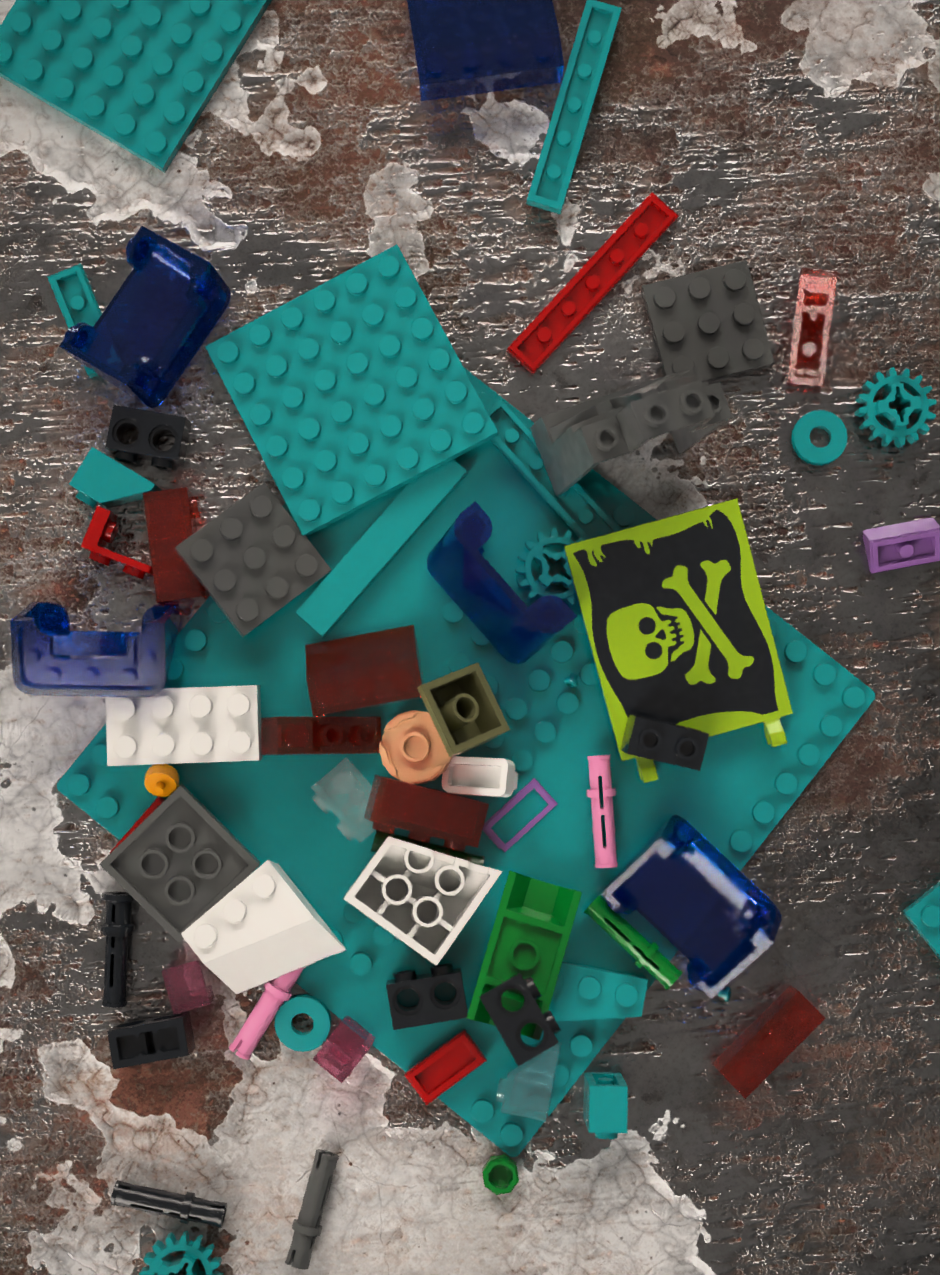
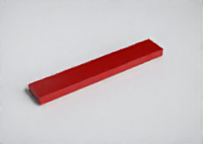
(592, 283)

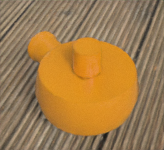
(161, 780)

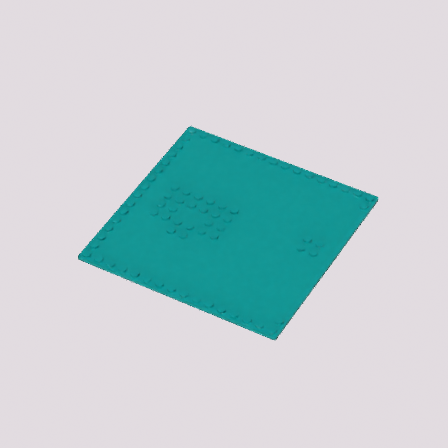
(552, 731)

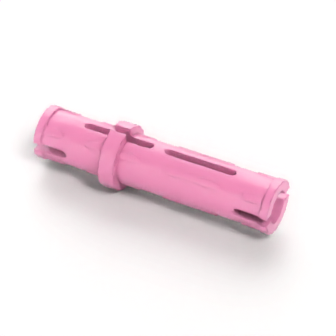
(604, 855)
(263, 1013)

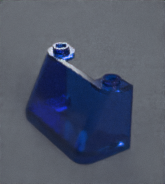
(152, 320)
(485, 596)
(91, 663)
(697, 904)

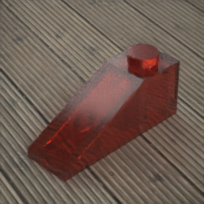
(812, 326)

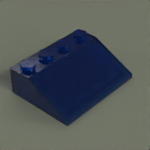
(484, 46)

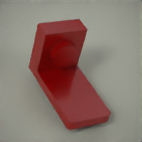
(104, 529)

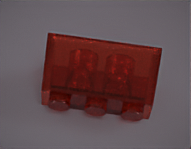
(363, 671)

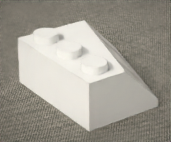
(420, 895)
(261, 931)

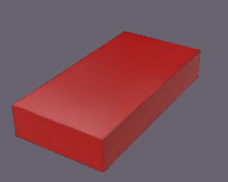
(445, 1066)

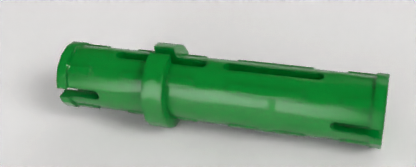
(633, 942)

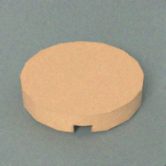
(413, 748)

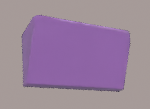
(902, 545)

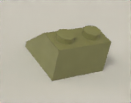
(463, 709)

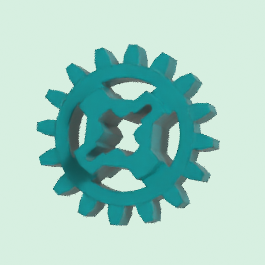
(909, 404)
(542, 556)
(169, 1265)

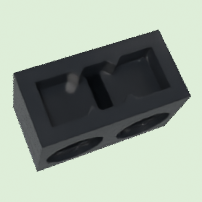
(151, 428)
(664, 742)
(429, 1007)
(511, 1022)
(151, 1040)

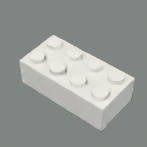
(185, 726)

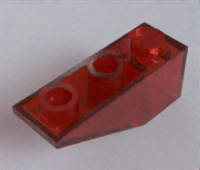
(320, 735)

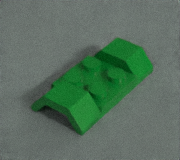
(526, 940)

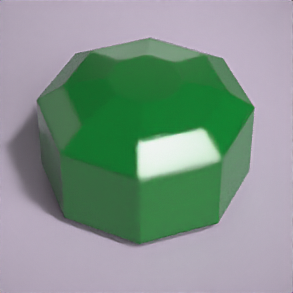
(500, 1174)

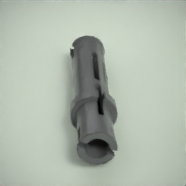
(308, 1225)

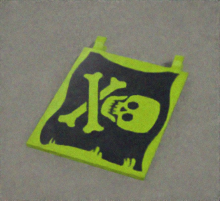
(680, 626)

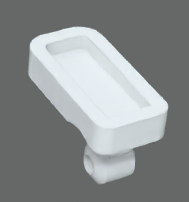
(480, 777)

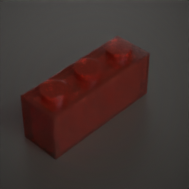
(169, 522)
(425, 813)
(768, 1041)

